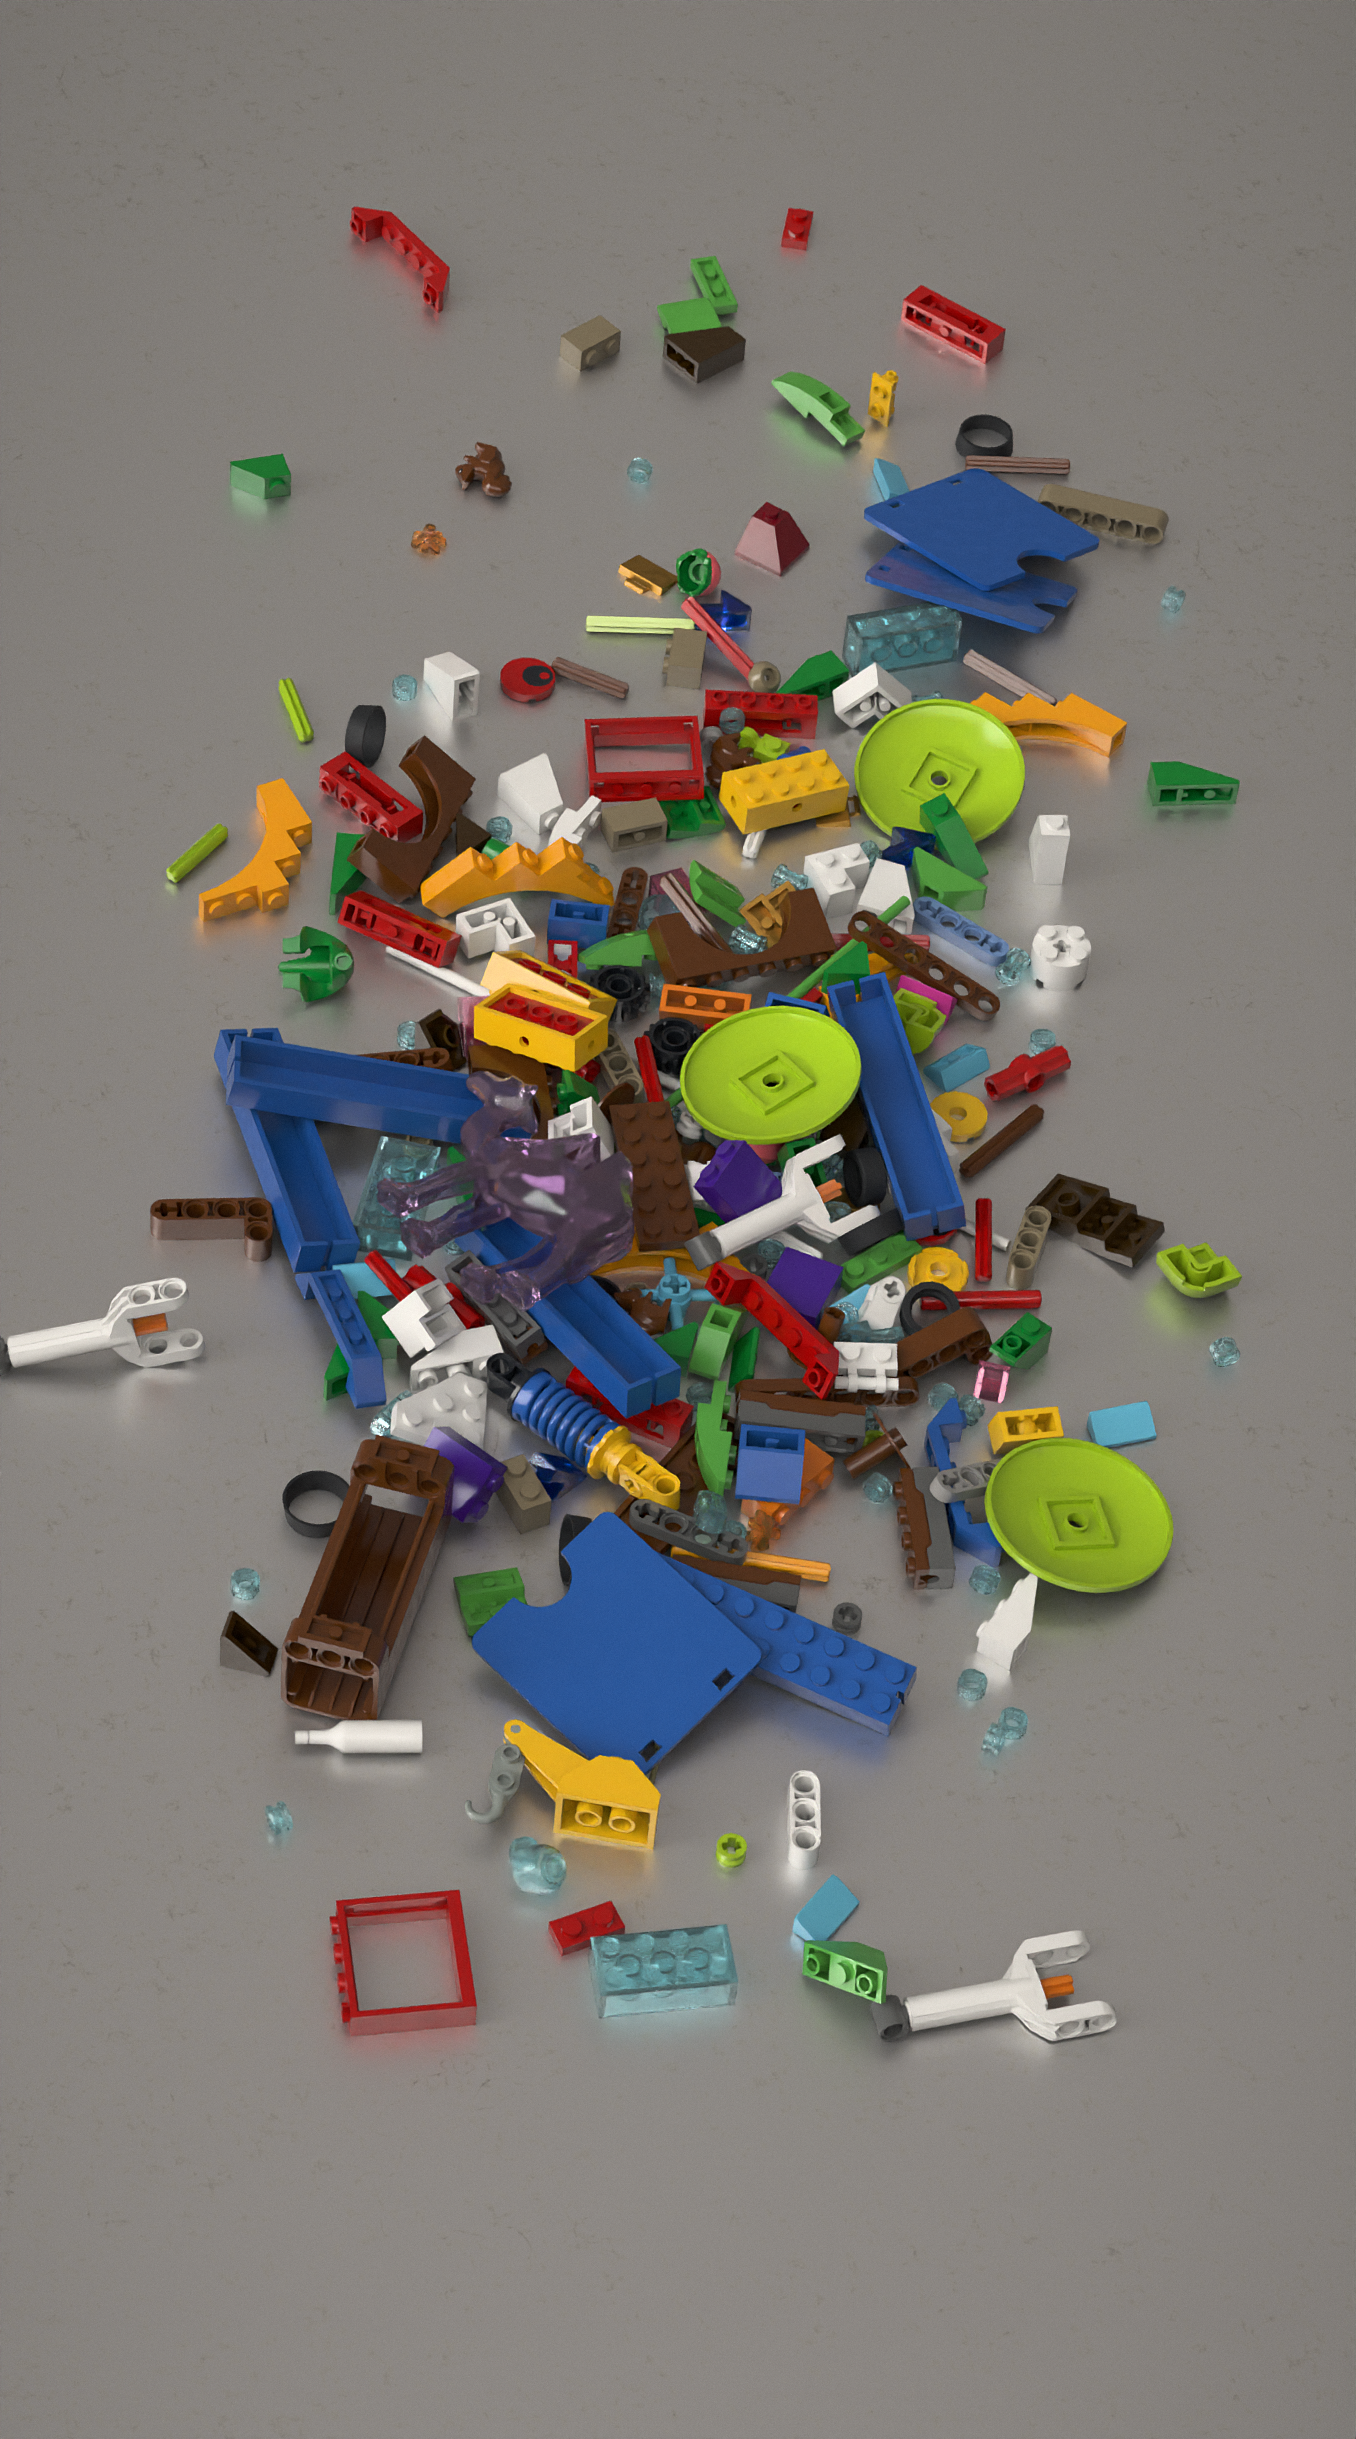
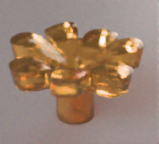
(428, 540)
(762, 1531)

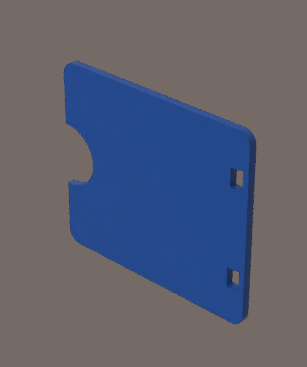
(979, 527)
(1012, 604)
(622, 1652)

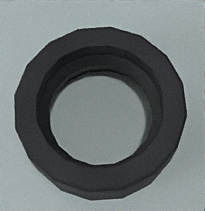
(864, 1177)
(920, 1290)

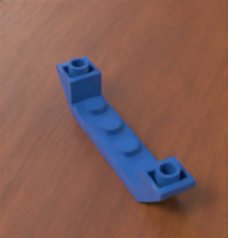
(355, 1341)
(971, 1538)

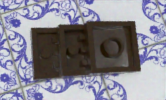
(1097, 1222)

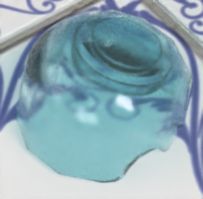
(655, 906)
(539, 1869)

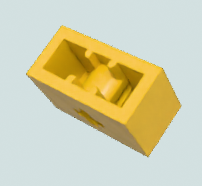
(1020, 1427)

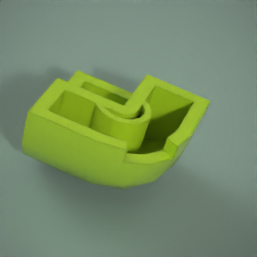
(919, 1018)
(1198, 1270)

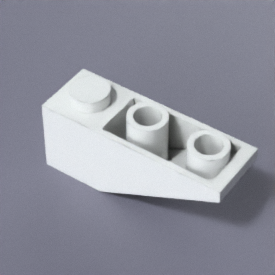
(461, 1354)
(1008, 1632)

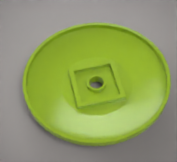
(947, 741)
(776, 1044)
(1068, 1479)

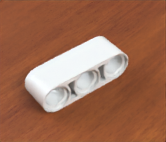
(808, 1831)

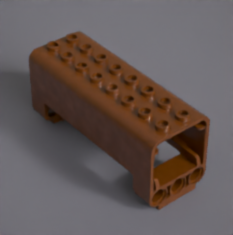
(367, 1584)

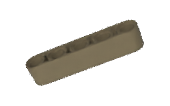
(1106, 513)

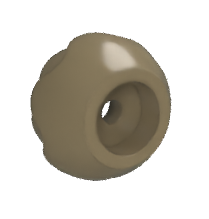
(757, 680)

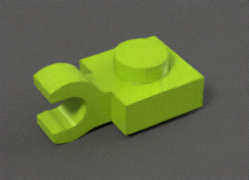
(764, 748)

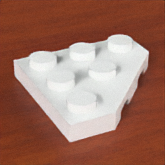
(450, 1403)

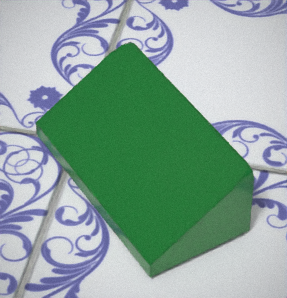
(744, 1358)

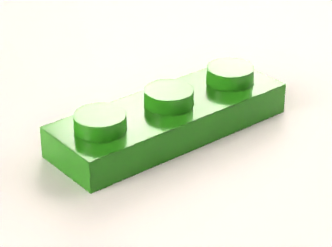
(714, 284)
(878, 1261)

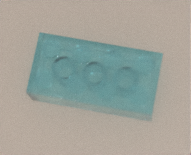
(902, 638)
(403, 1163)
(662, 1971)

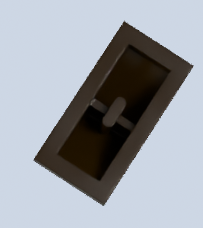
(469, 835)
(245, 1647)

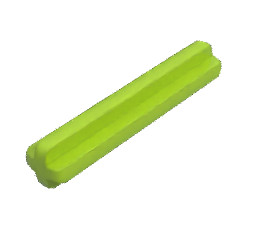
(296, 710)
(197, 853)

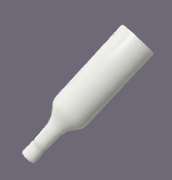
(368, 1736)

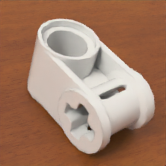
(882, 1303)

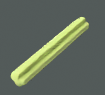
(637, 625)

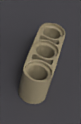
(618, 1058)
(1028, 1247)

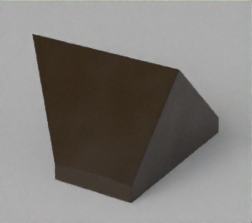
(440, 1032)

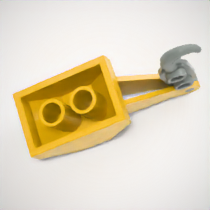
(593, 1798)

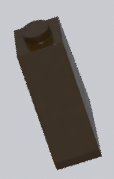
(704, 351)

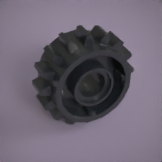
(627, 987)
(671, 1041)

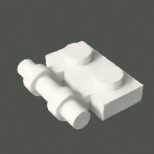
(867, 1360)

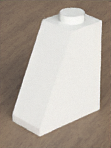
(453, 684)
(532, 793)
(1049, 849)
(884, 888)

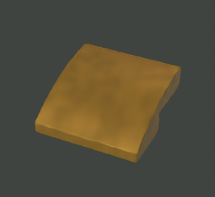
(765, 915)

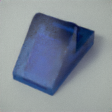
(729, 613)
(903, 845)
(556, 1474)

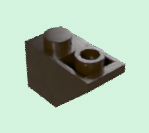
(850, 1126)

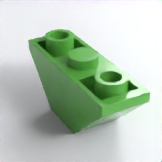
(946, 883)
(717, 1339)
(847, 1967)

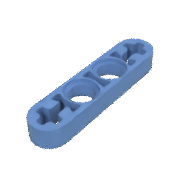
(987, 949)

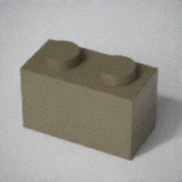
(590, 343)
(686, 658)
(633, 824)
(524, 1496)

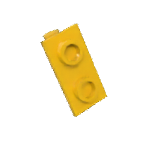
(882, 396)

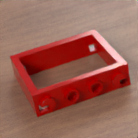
(644, 784)
(398, 1910)

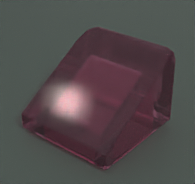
(991, 1382)

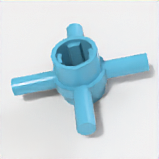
(678, 1289)

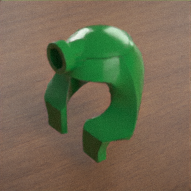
(327, 966)

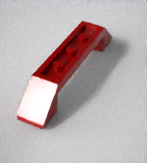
(376, 223)
(737, 1286)

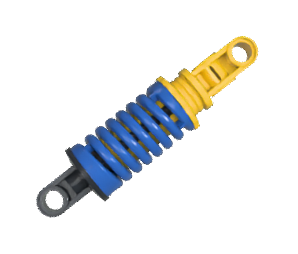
(579, 1430)

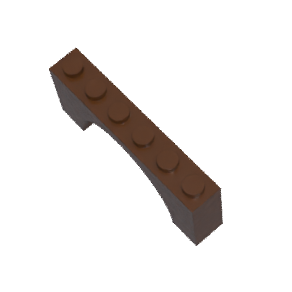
(443, 790)
(694, 963)
(530, 1071)

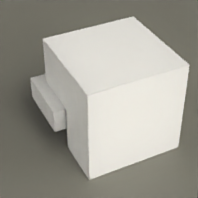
(584, 1118)
(424, 1319)

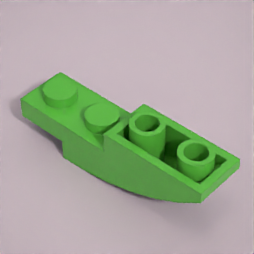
(822, 402)
(619, 950)
(714, 1442)

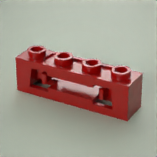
(953, 324)
(765, 711)
(370, 798)
(399, 929)
(672, 1415)

